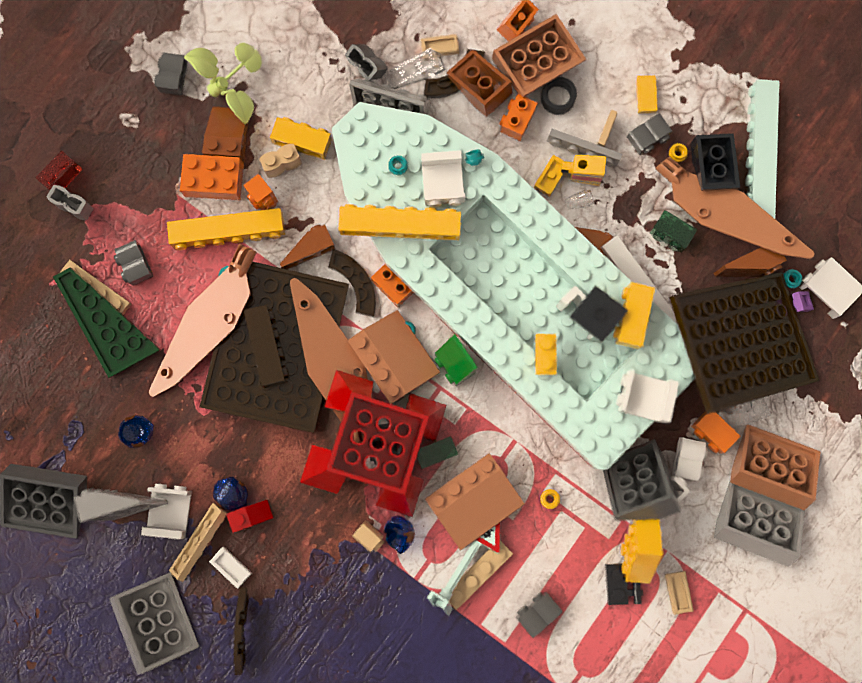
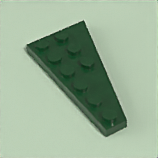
(108, 331)

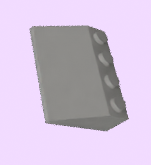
(384, 95)
(112, 505)
(760, 525)
(154, 623)

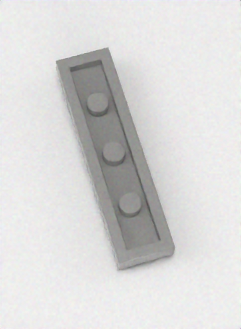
(577, 145)

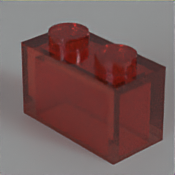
(59, 171)

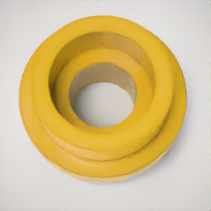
(682, 149)
(556, 499)

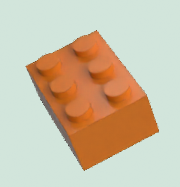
(211, 177)

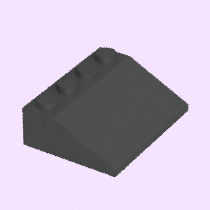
(641, 484)
(40, 500)

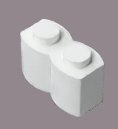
(689, 459)

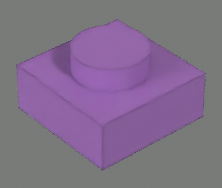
(802, 301)

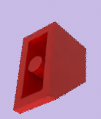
(249, 516)

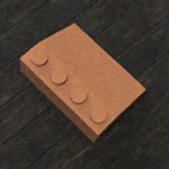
(538, 56)
(394, 357)
(776, 467)
(474, 501)

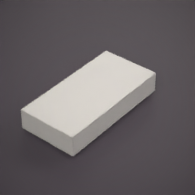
(230, 567)

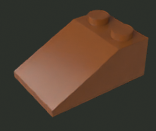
(480, 82)
(225, 134)
(753, 264)

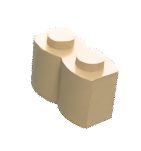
(278, 161)
(369, 537)

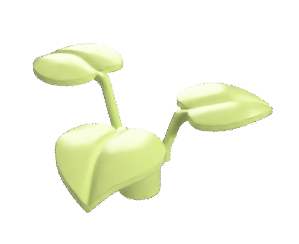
(205, 64)

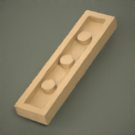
(115, 299)
(197, 542)
(478, 574)

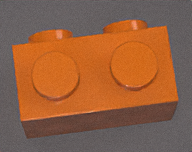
(519, 17)
(518, 118)
(260, 194)
(391, 285)
(715, 432)

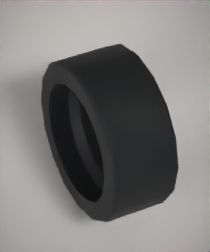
(559, 109)

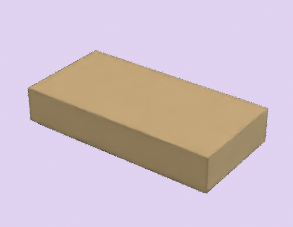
(443, 44)
(607, 128)
(679, 592)

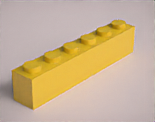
(399, 222)
(226, 228)

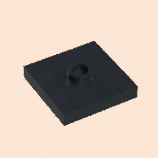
(598, 314)

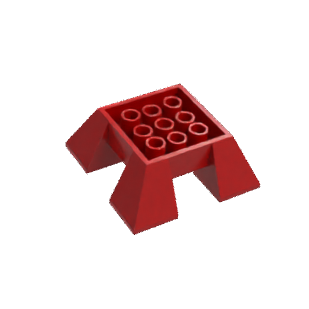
(406, 427)

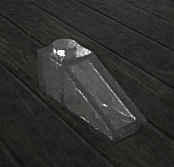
(416, 69)

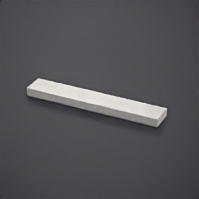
(625, 262)

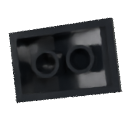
(715, 161)

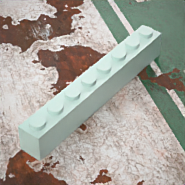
(763, 144)

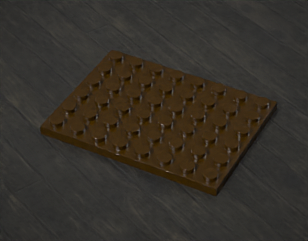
(743, 341)
(233, 375)

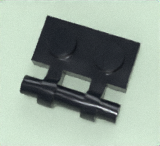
(617, 586)

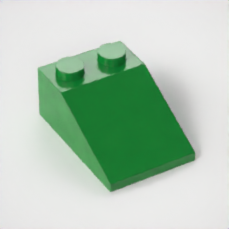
(455, 361)

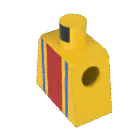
(585, 169)

